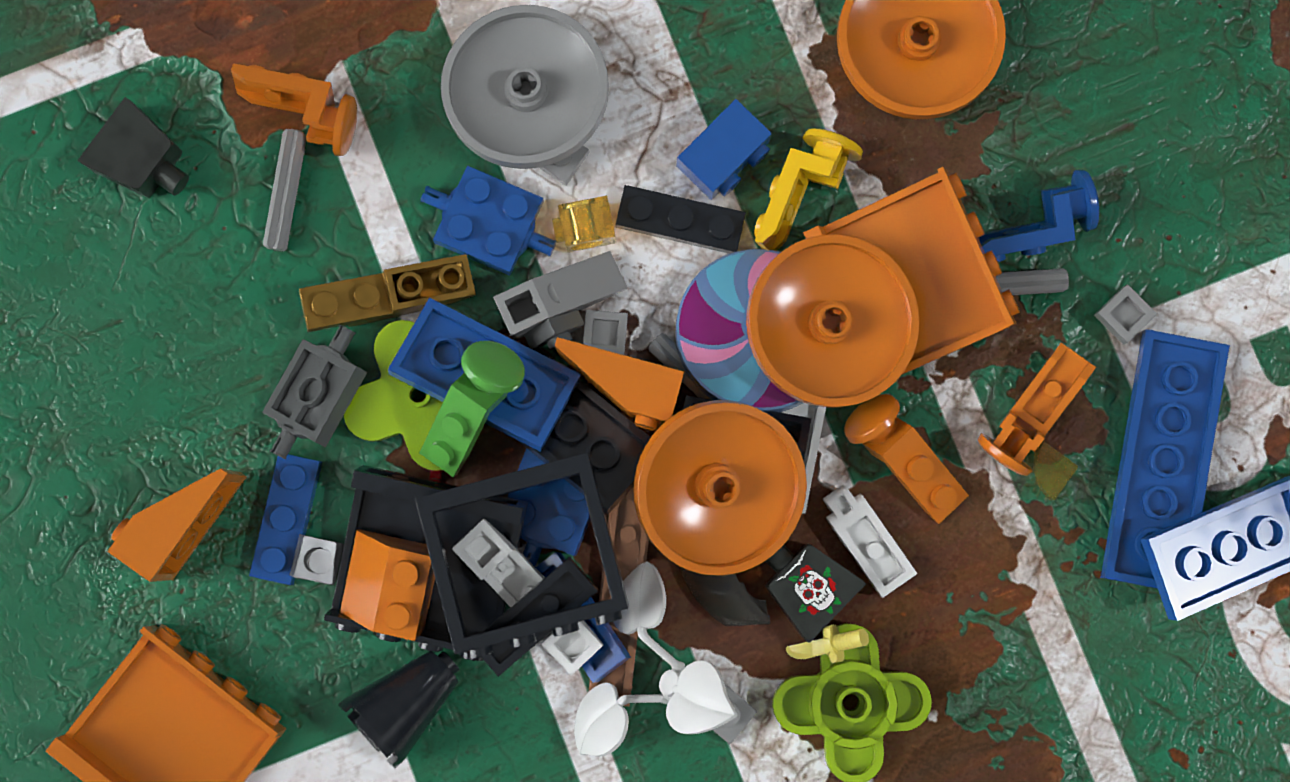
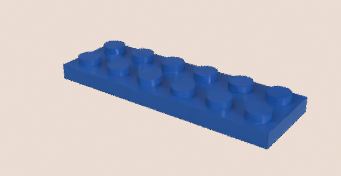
(1164, 447)

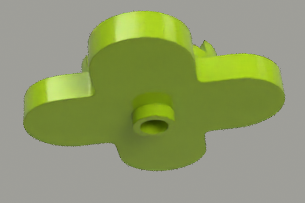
(386, 405)
(852, 736)

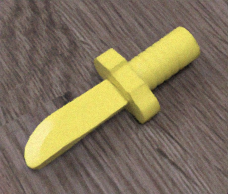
(832, 644)

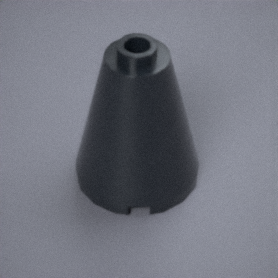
(402, 704)

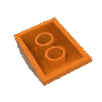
(633, 385)
(167, 533)

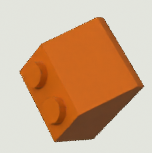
(388, 585)

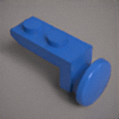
(1060, 209)

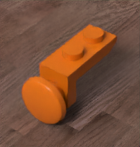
(301, 95)
(1038, 409)
(906, 455)

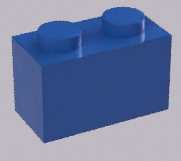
(725, 150)

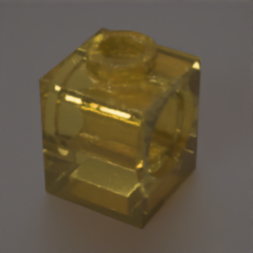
(584, 224)

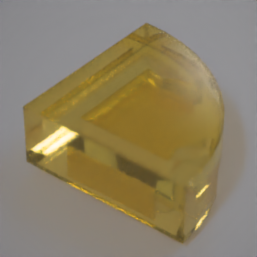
(1052, 470)

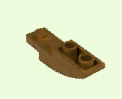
(386, 294)

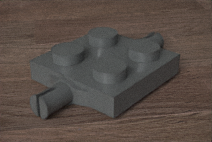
(314, 392)

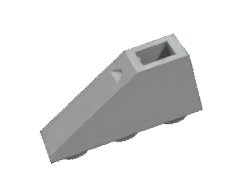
(559, 292)

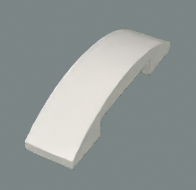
(514, 576)

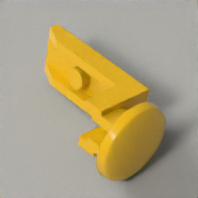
(787, 189)

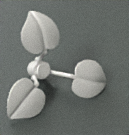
(692, 693)

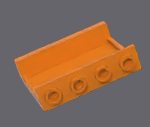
(943, 259)
(168, 721)

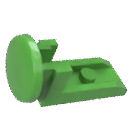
(488, 377)

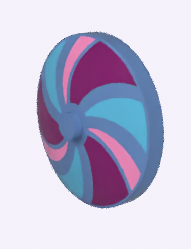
(715, 337)

